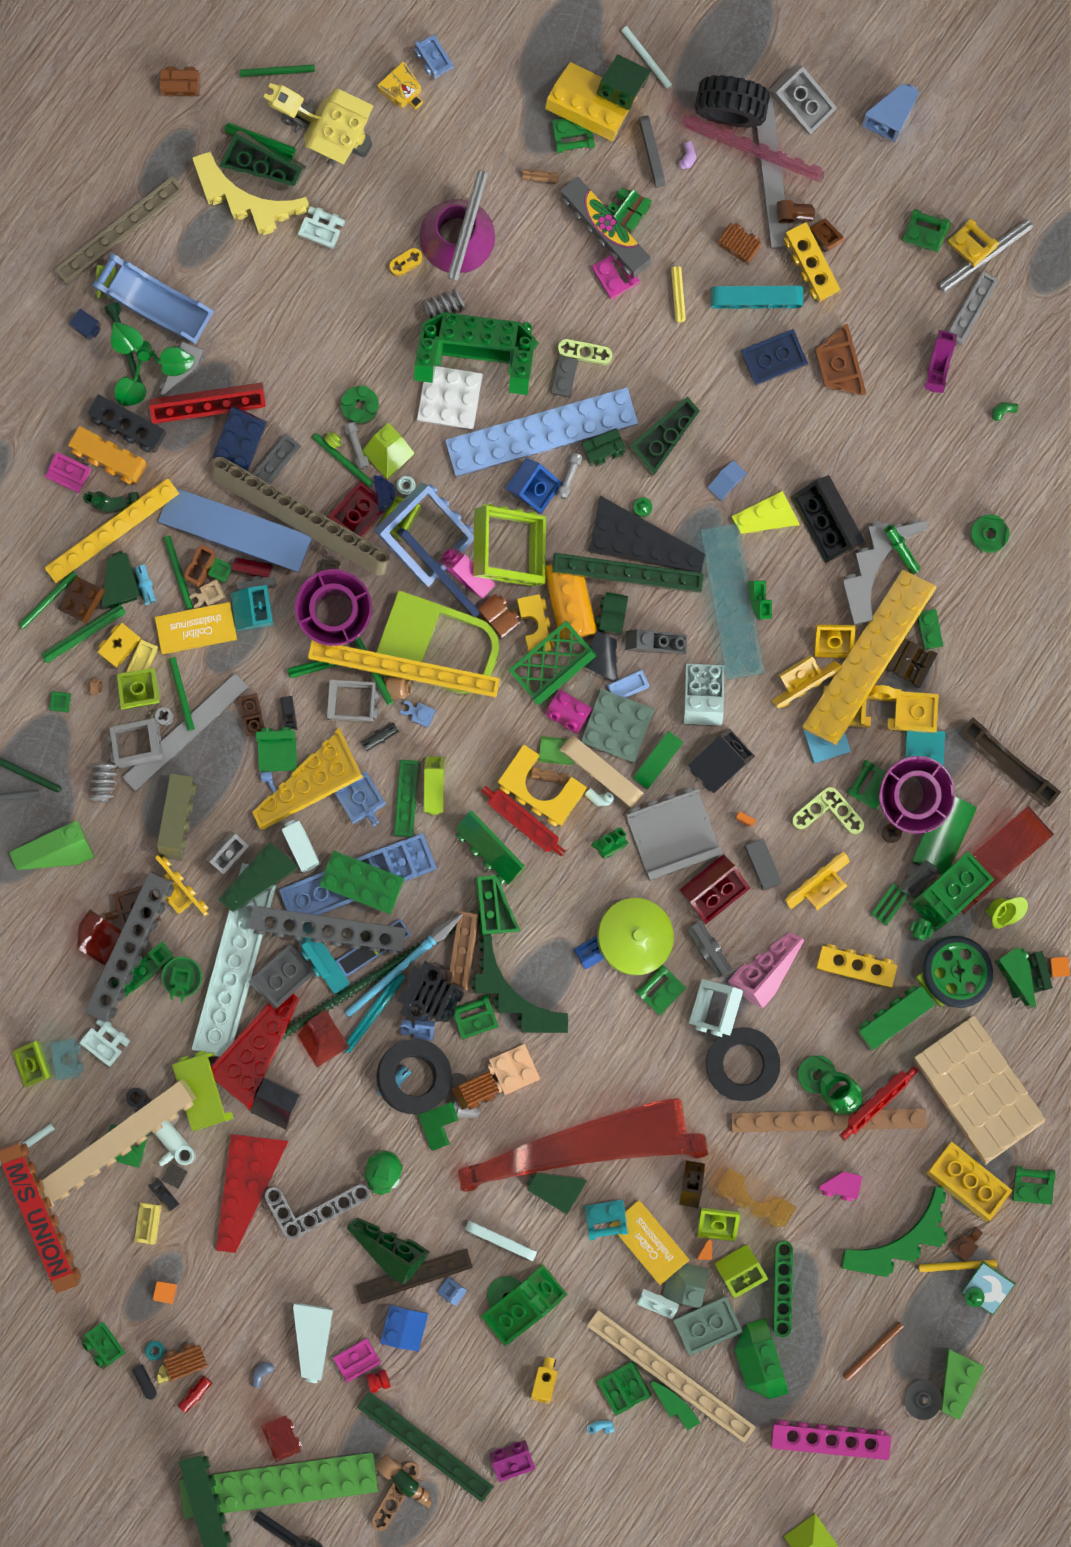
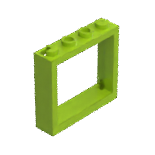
(537, 545)

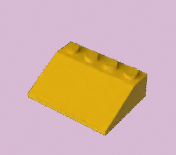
(577, 101)

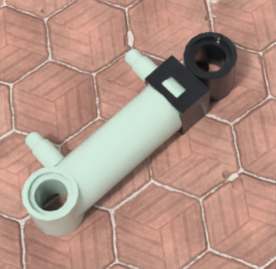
(167, 1135)

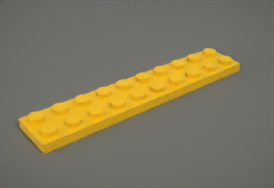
(869, 657)

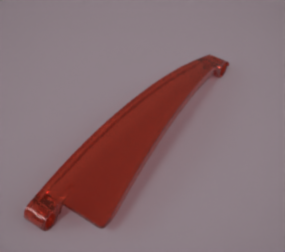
(632, 1133)

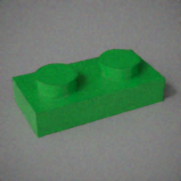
(930, 629)

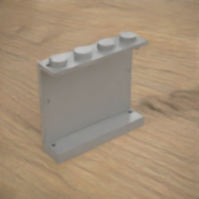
(673, 834)

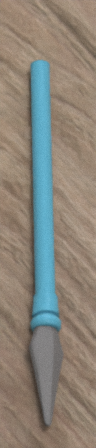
(437, 935)

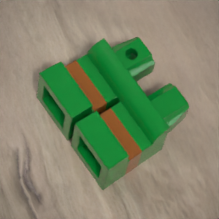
(631, 210)

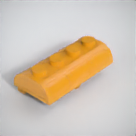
(570, 603)

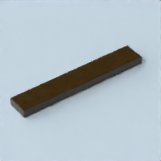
(426, 1273)

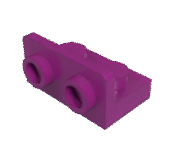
(512, 1461)

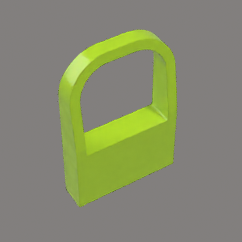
(413, 625)

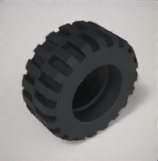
(732, 101)

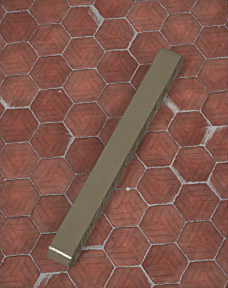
(299, 516)

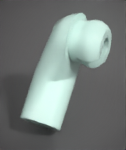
(601, 799)

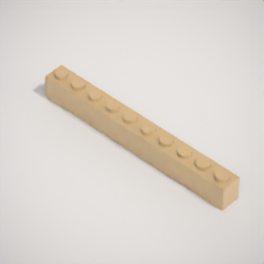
(118, 1141)

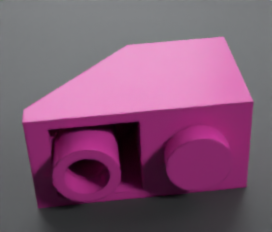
(843, 1184)

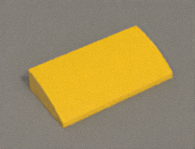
(969, 1182)

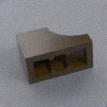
(692, 1184)

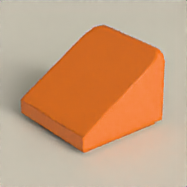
(1059, 967)
(706, 1251)
(164, 1292)

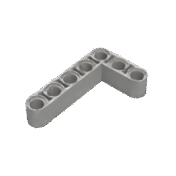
(319, 1218)

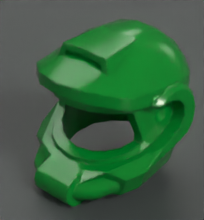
(846, 1098)
(383, 1171)

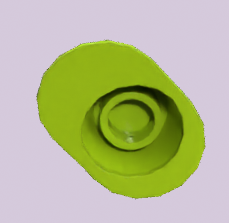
(1006, 912)

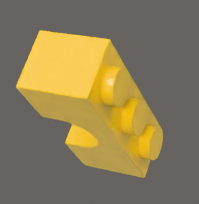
(532, 608)

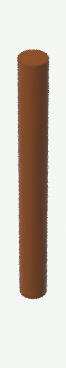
(873, 1351)

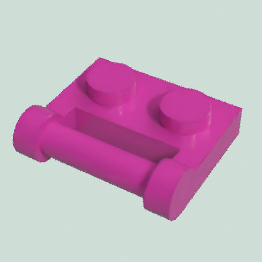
(610, 278)

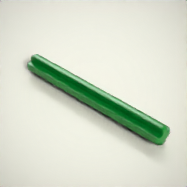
(83, 633)

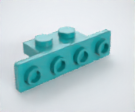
(323, 962)

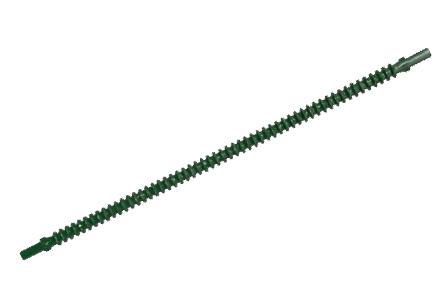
(353, 988)

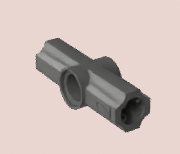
(709, 949)

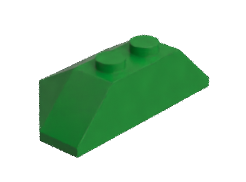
(760, 1361)

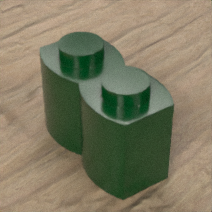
(613, 613)

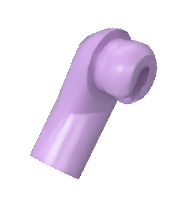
(689, 157)

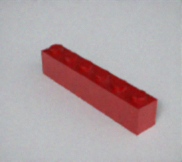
(207, 402)

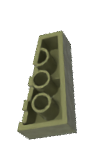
(175, 817)

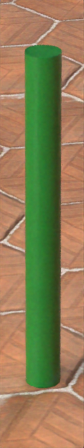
(277, 70)
(343, 460)
(178, 572)
(47, 600)
(377, 678)
(181, 694)

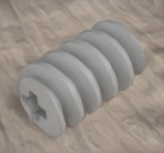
(444, 304)
(103, 782)

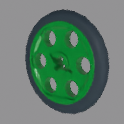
(937, 986)

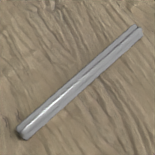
(467, 225)
(967, 269)

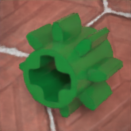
(921, 929)

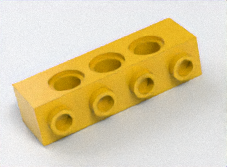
(803, 234)
(826, 964)

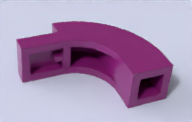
(940, 361)

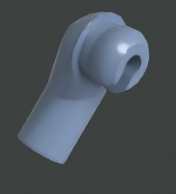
(260, 1371)

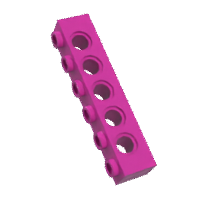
(880, 1450)

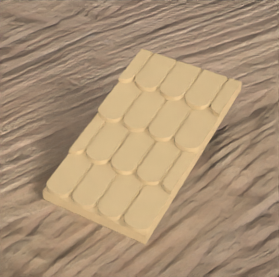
(979, 1089)

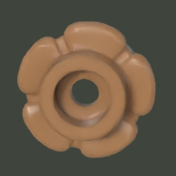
(95, 686)

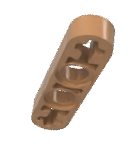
(397, 1497)

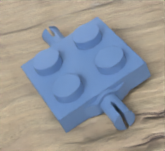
(361, 799)

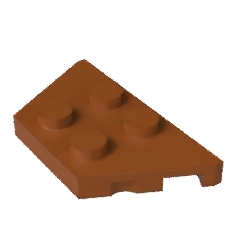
(840, 364)

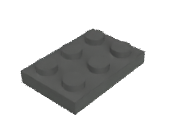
(282, 976)

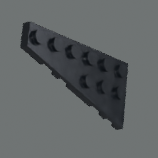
(632, 538)

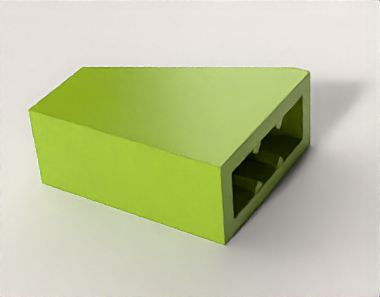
(434, 784)

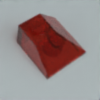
(97, 937)
(322, 1038)

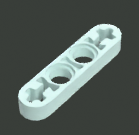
(500, 1240)

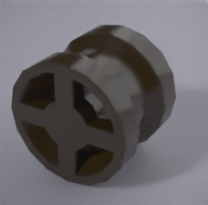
(895, 833)

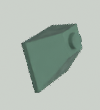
(687, 1285)

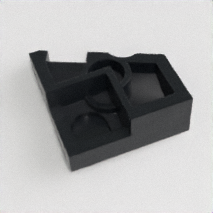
(606, 657)

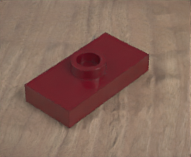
(252, 567)

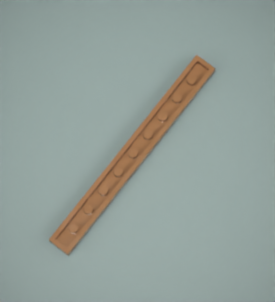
(824, 1120)

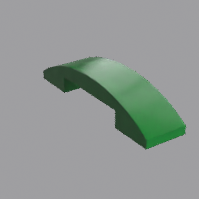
(148, 967)

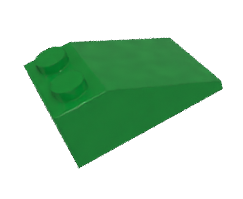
(1018, 973)

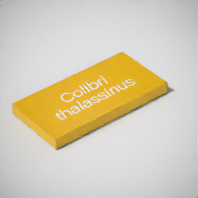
(196, 628)
(651, 1244)

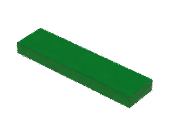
(406, 798)

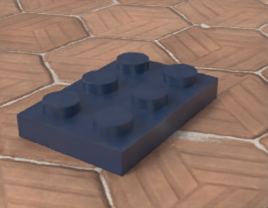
(774, 357)
(240, 438)

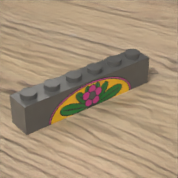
(605, 227)

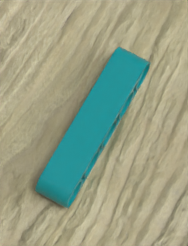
(756, 297)

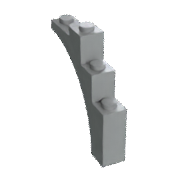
(858, 589)

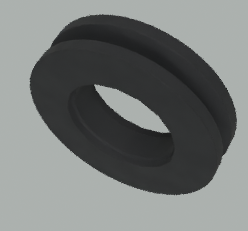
(440, 1069)
(765, 1080)

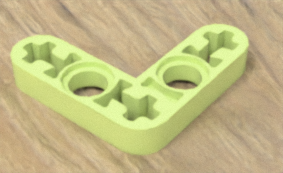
(825, 805)

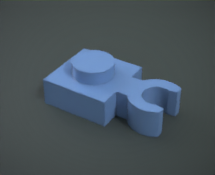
(421, 714)
(420, 1029)

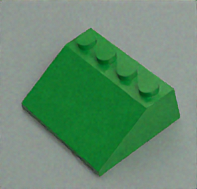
(490, 848)

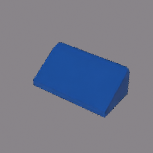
(589, 953)

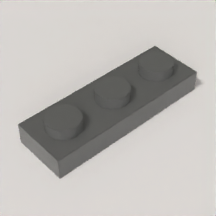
(277, 459)

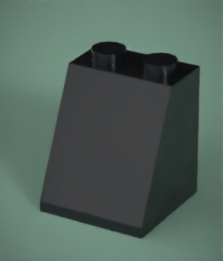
(721, 761)
(276, 1103)

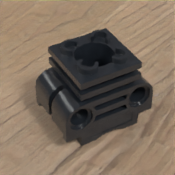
(431, 994)

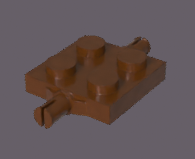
(124, 903)

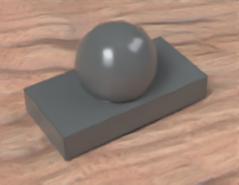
(918, 877)

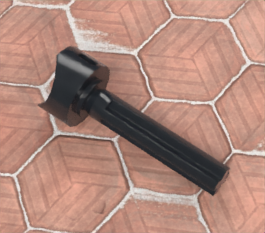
(282, 1533)

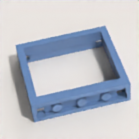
(402, 510)

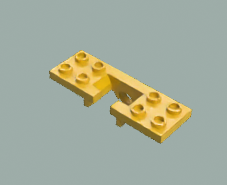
(912, 710)

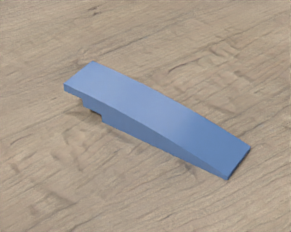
(236, 530)
(406, 859)

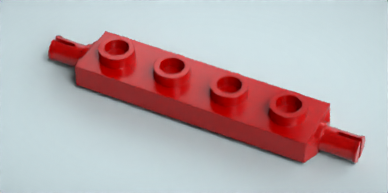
(523, 821)
(878, 1102)

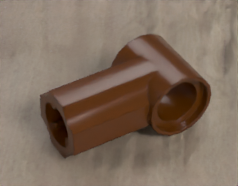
(789, 212)

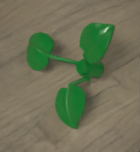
(124, 340)

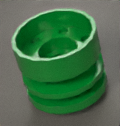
(187, 963)

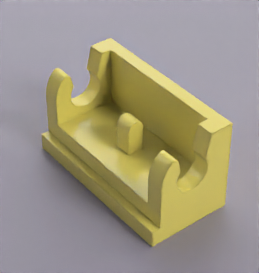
(147, 1223)

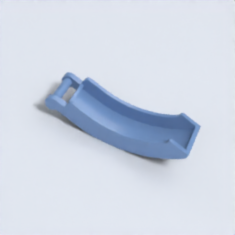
(154, 300)

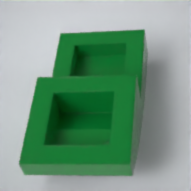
(757, 592)

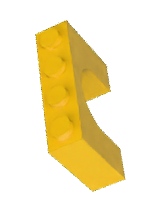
(514, 782)

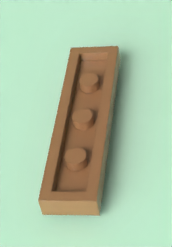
(464, 948)

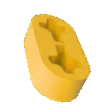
(408, 266)

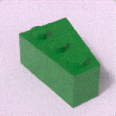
(493, 908)

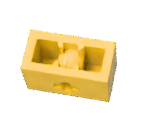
(114, 654)

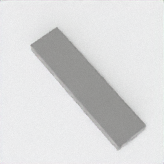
(973, 306)

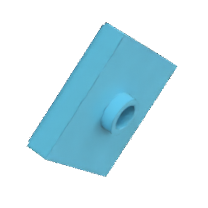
(823, 750)

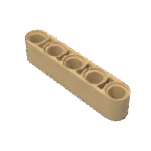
(601, 771)

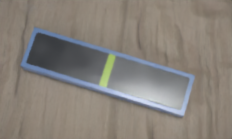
(360, 957)

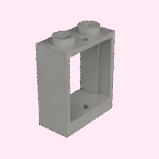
(332, 700)
(155, 743)

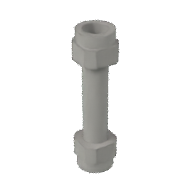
(351, 430)
(575, 460)

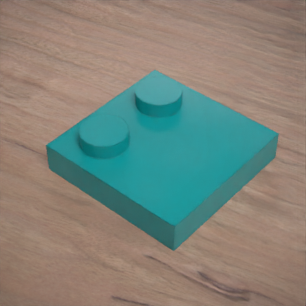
(926, 745)

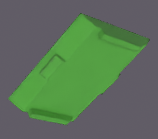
(550, 751)

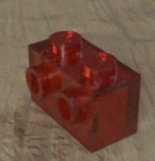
(281, 1438)

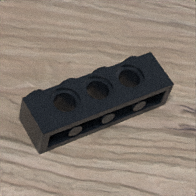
(102, 406)

